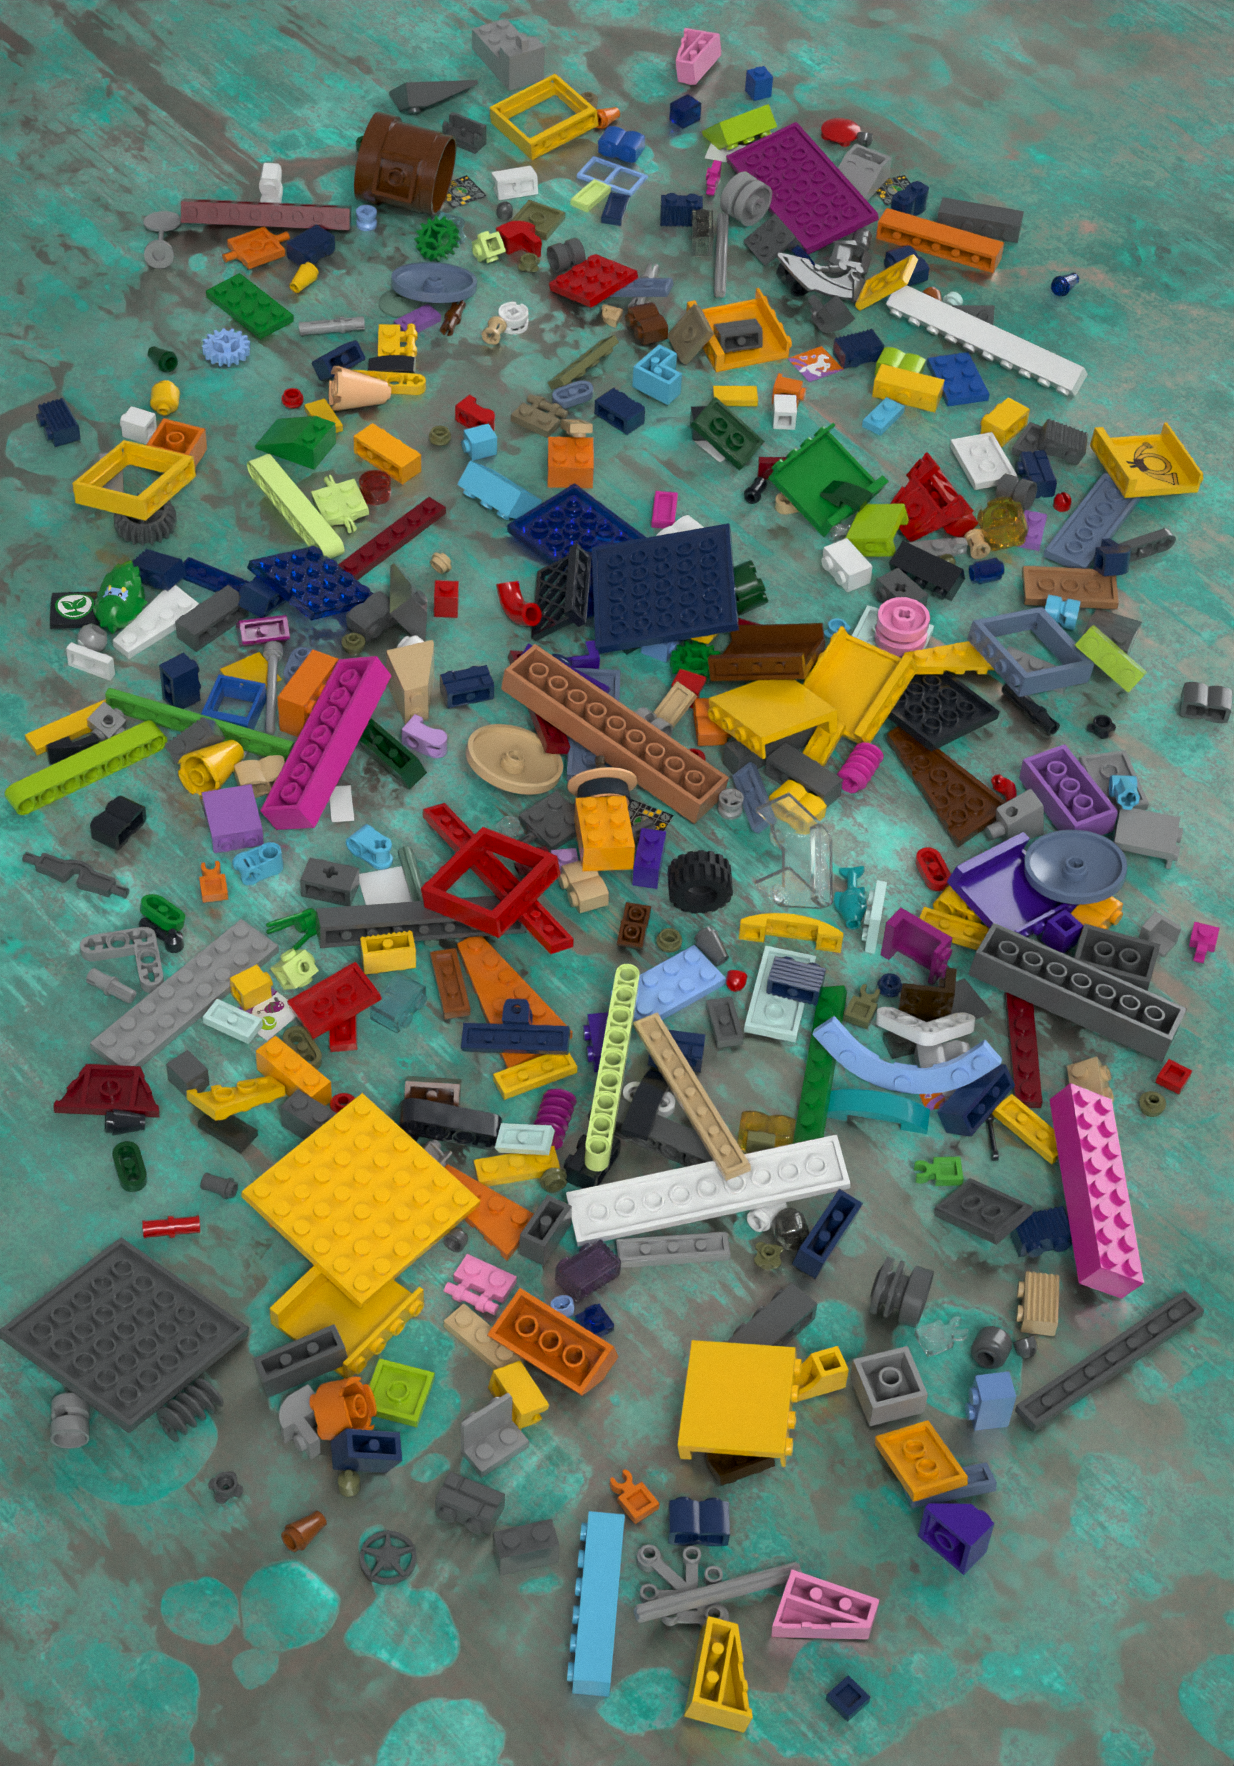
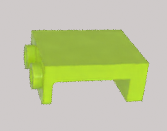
(875, 529)

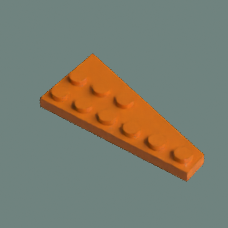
(495, 983)

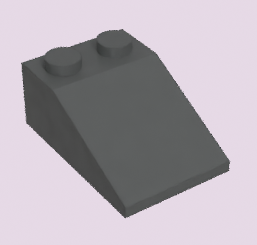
(1116, 627)

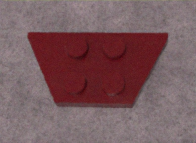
(108, 1087)

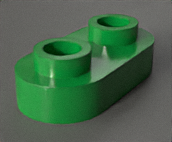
(162, 912)

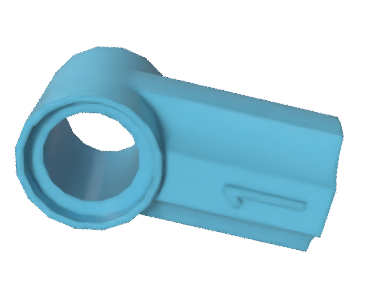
(1124, 790)

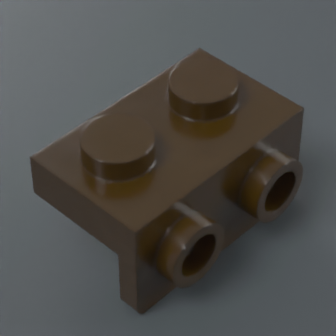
(730, 1468)

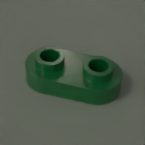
(130, 1168)

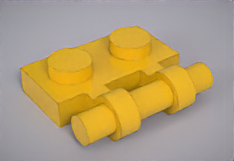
(390, 337)

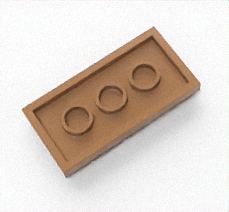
(1069, 583)

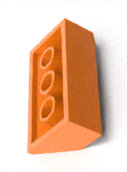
(553, 1343)

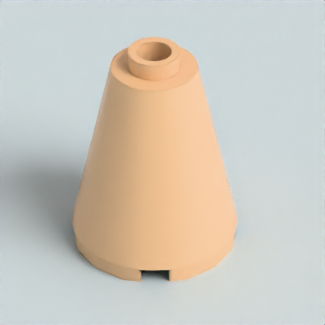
(356, 390)

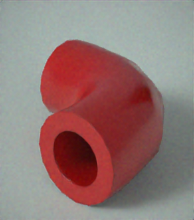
(515, 606)

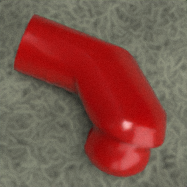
(1004, 787)

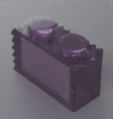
(587, 1270)

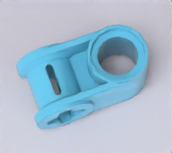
(371, 847)
(259, 863)

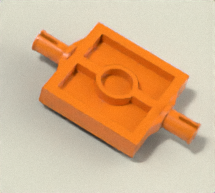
(256, 247)

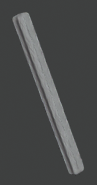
(721, 255)
(714, 1593)

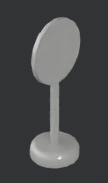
(159, 252)

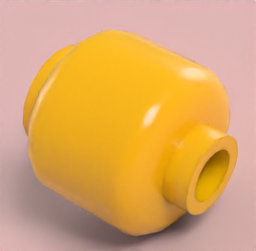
(164, 397)

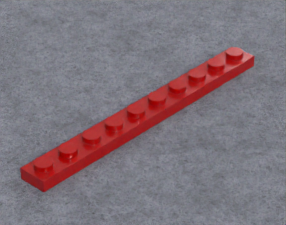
(498, 879)

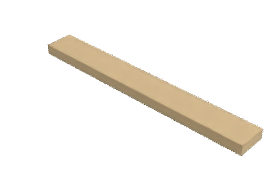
(692, 1097)

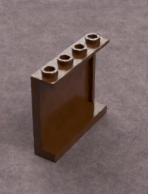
(769, 652)

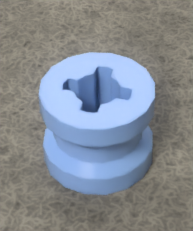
(366, 217)

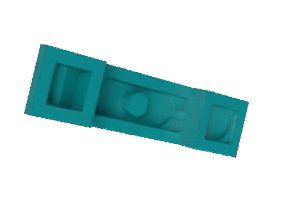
(879, 1106)

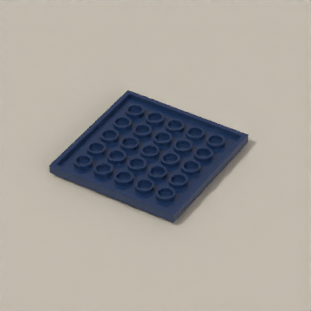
(664, 588)

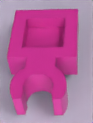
(713, 177)

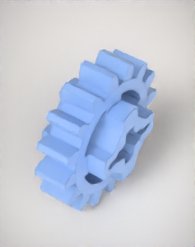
(226, 347)

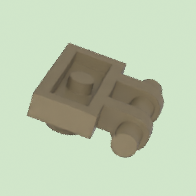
(536, 420)

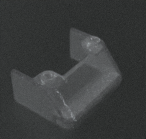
(806, 856)

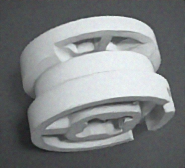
(514, 316)

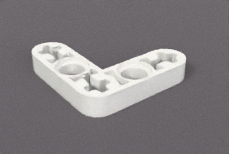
(924, 1032)

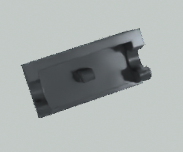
(469, 133)

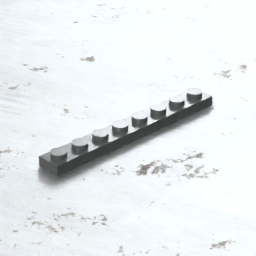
(1109, 1361)

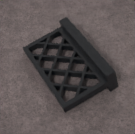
(574, 592)

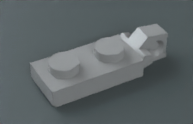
(941, 546)

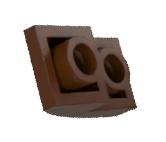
(634, 925)

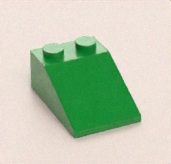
(299, 440)

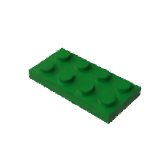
(249, 306)

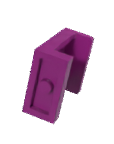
(918, 942)

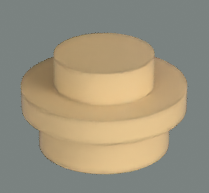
(441, 563)

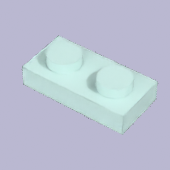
(232, 1021)
(524, 1139)

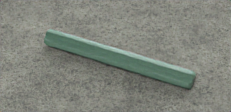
(413, 880)

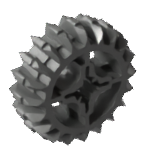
(149, 531)

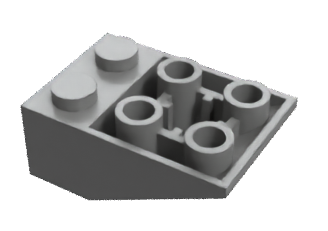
(865, 169)

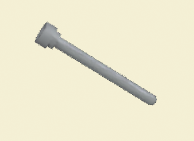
(273, 653)

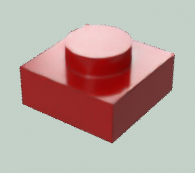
(1173, 1076)

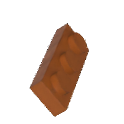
(450, 983)

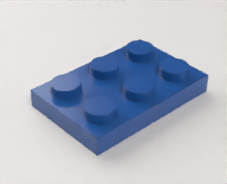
(961, 379)

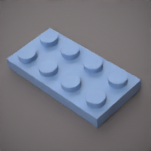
(676, 984)

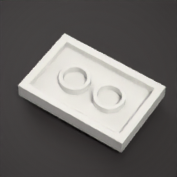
(981, 459)

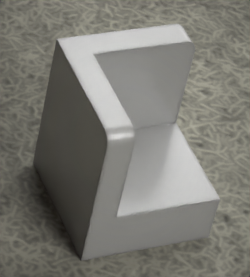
(1161, 931)

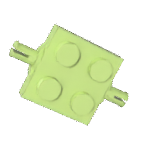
(340, 503)

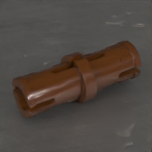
(452, 318)

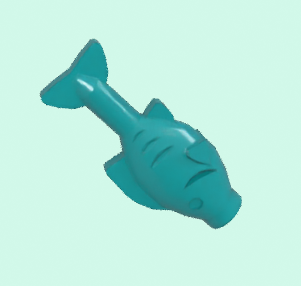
(852, 901)

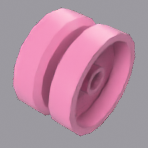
(902, 626)

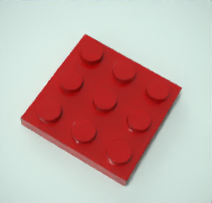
(593, 280)

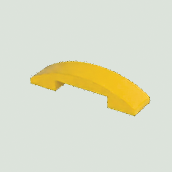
(791, 926)

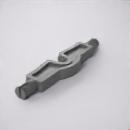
(87, 880)

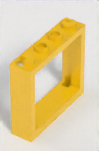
(555, 136)
(177, 471)

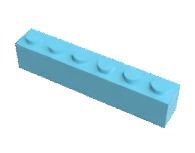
(598, 1604)

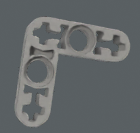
(138, 948)

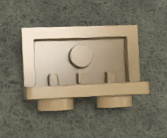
(1091, 1076)

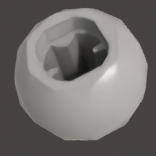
(92, 637)

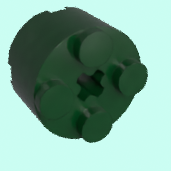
(749, 589)

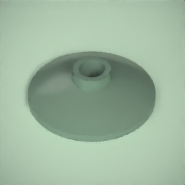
(397, 305)

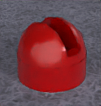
(1059, 502)
(736, 980)

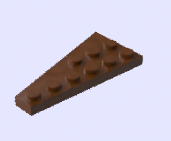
(952, 792)

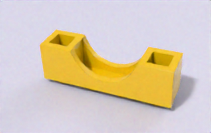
(822, 1373)

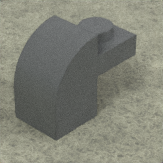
(831, 316)

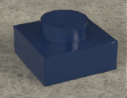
(847, 1698)

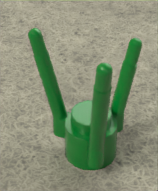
(303, 922)

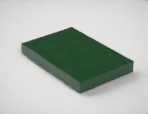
(727, 433)

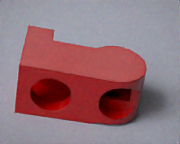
(473, 415)

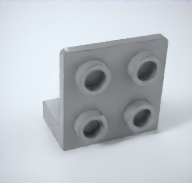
(491, 1436)

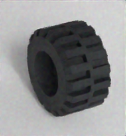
(700, 882)

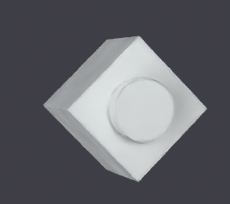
(784, 412)
(138, 425)

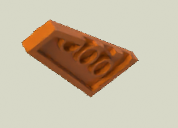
(496, 1216)

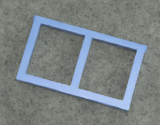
(617, 168)

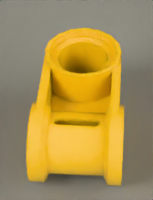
(951, 903)

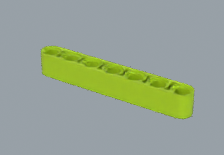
(85, 767)

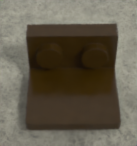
(928, 1001)

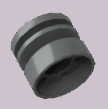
(901, 1291)

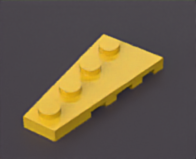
(950, 657)

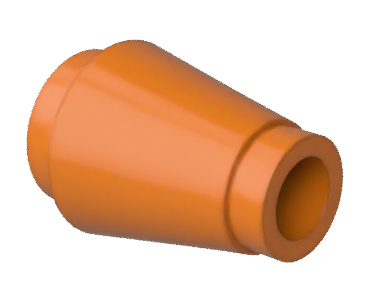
(607, 116)

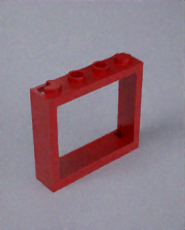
(505, 914)

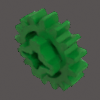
(436, 247)
(694, 658)

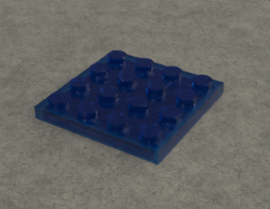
(310, 582)

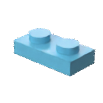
(883, 416)

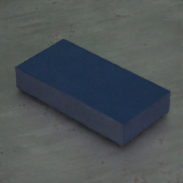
(615, 209)

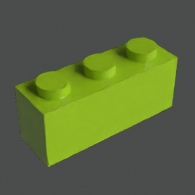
(1110, 658)

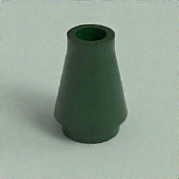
(164, 359)

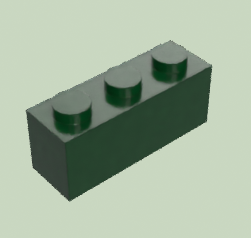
(391, 754)

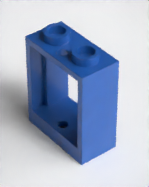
(231, 687)

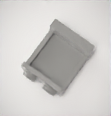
(1148, 834)

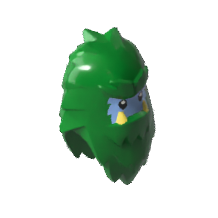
(120, 597)

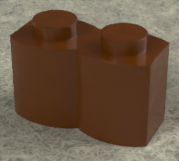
(647, 323)

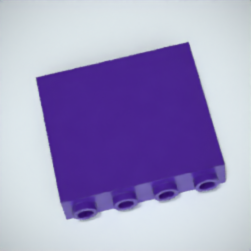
(1000, 893)

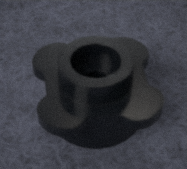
(1101, 726)

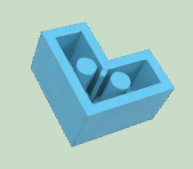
(658, 375)

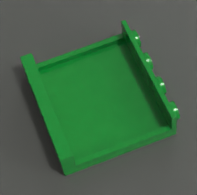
(812, 469)

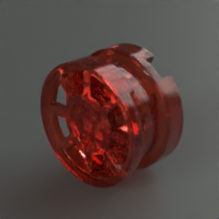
(375, 488)

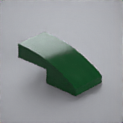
(850, 494)

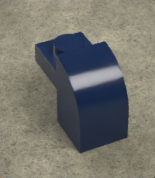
(1112, 558)

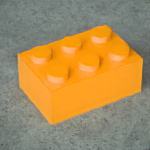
(604, 833)

